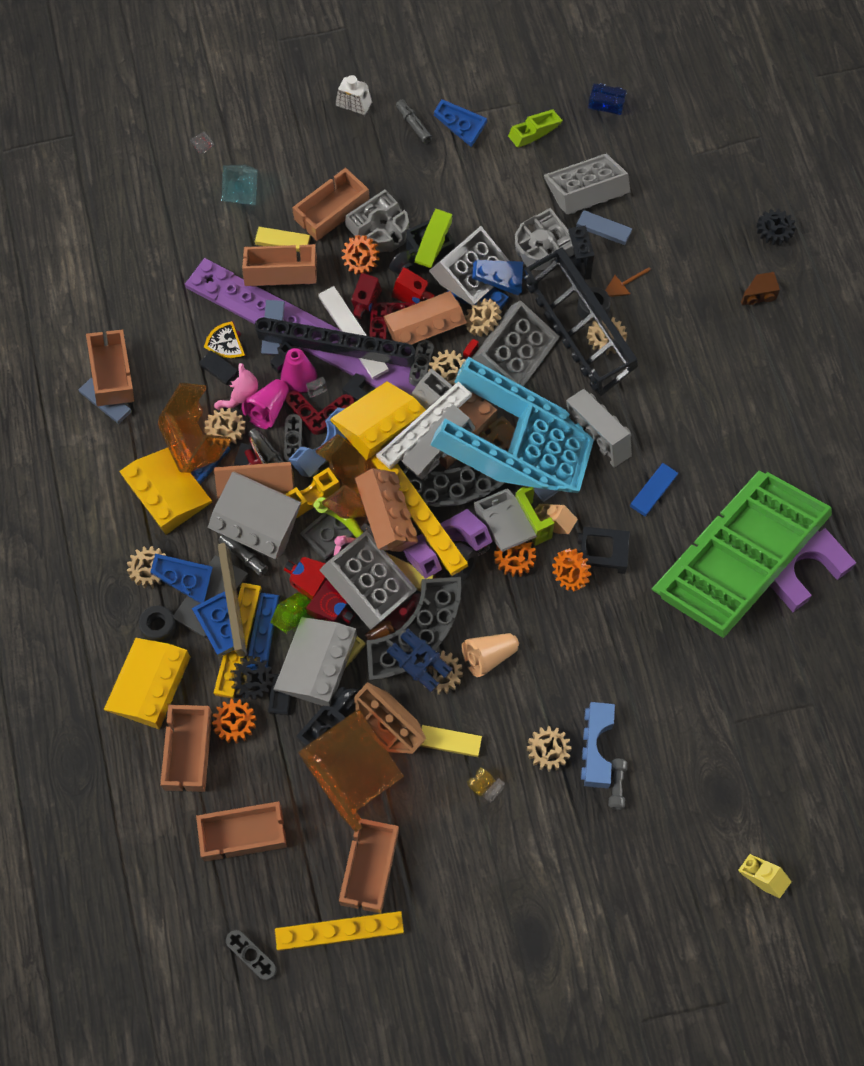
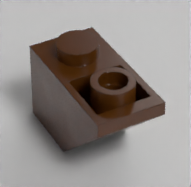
(762, 288)

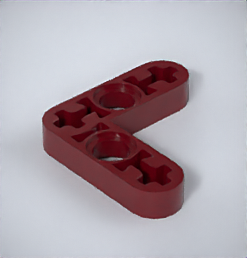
(387, 308)
(315, 417)

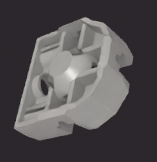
(379, 209)
(543, 225)

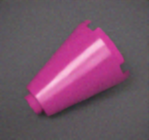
(297, 371)
(266, 404)

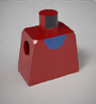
(411, 288)
(306, 576)

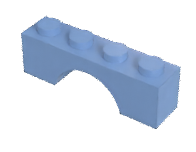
(306, 459)
(596, 770)

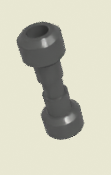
(619, 767)

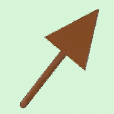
(617, 288)

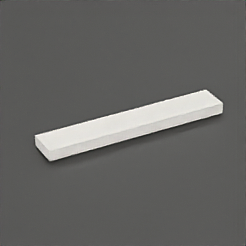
(347, 323)
(406, 440)

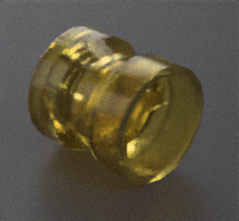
(481, 781)

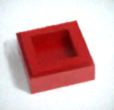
(471, 349)

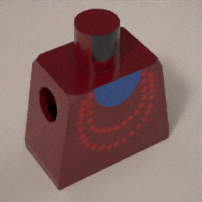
(365, 295)
(329, 605)

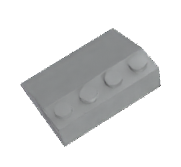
(588, 183)
(456, 267)
(517, 344)
(255, 515)
(368, 579)
(316, 660)

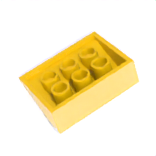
(377, 418)
(164, 490)
(148, 682)

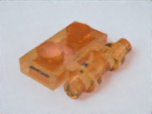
(502, 431)

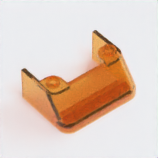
(182, 432)
(346, 465)

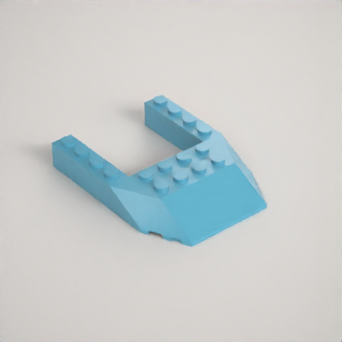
(546, 444)

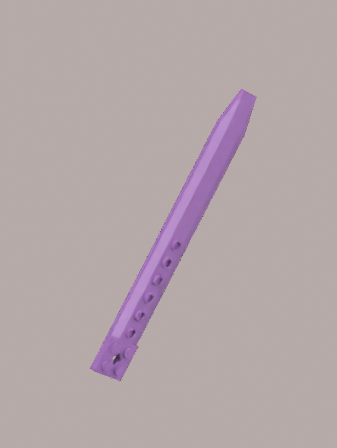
(249, 303)

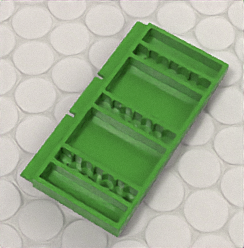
(742, 552)

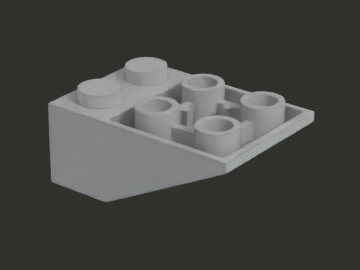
(430, 389)
(504, 519)

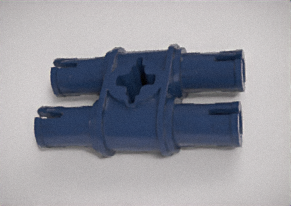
(420, 649)

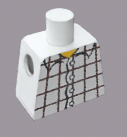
(353, 95)

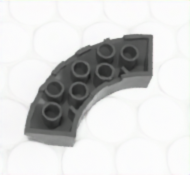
(452, 486)
(429, 622)

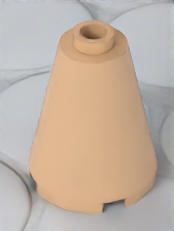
(488, 652)

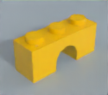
(323, 485)

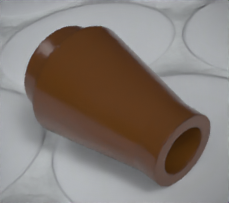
(381, 630)

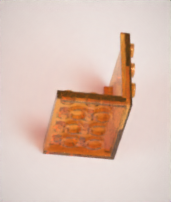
(351, 766)

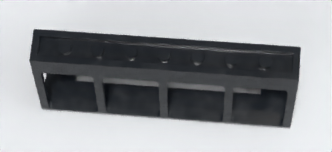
(596, 313)

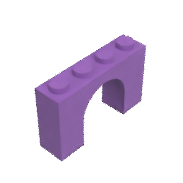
(460, 527)
(822, 548)

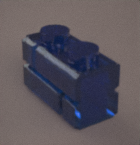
(607, 98)

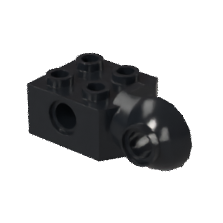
(413, 241)
(328, 716)

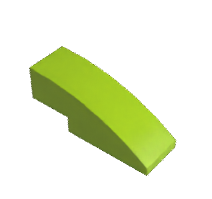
(534, 128)
(433, 238)

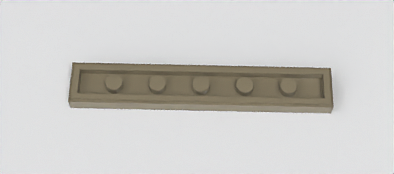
(232, 600)

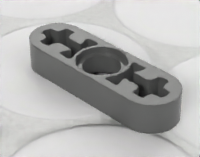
(424, 357)
(288, 447)
(235, 948)

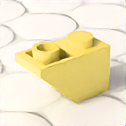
(765, 875)

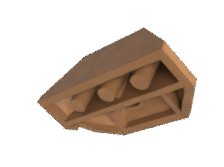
(389, 720)

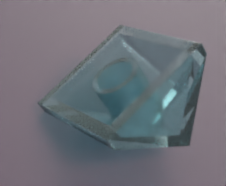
(239, 184)

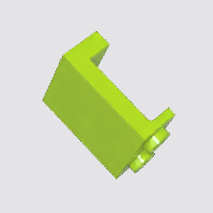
(543, 529)

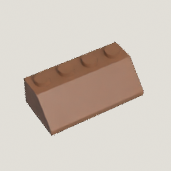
(425, 319)
(273, 475)

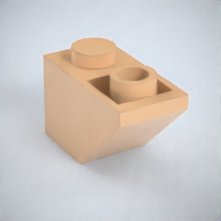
(560, 514)

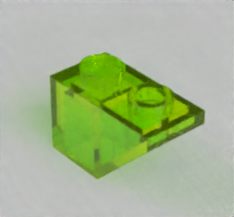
(290, 612)

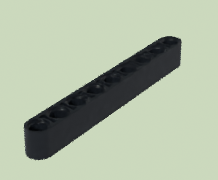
(342, 347)

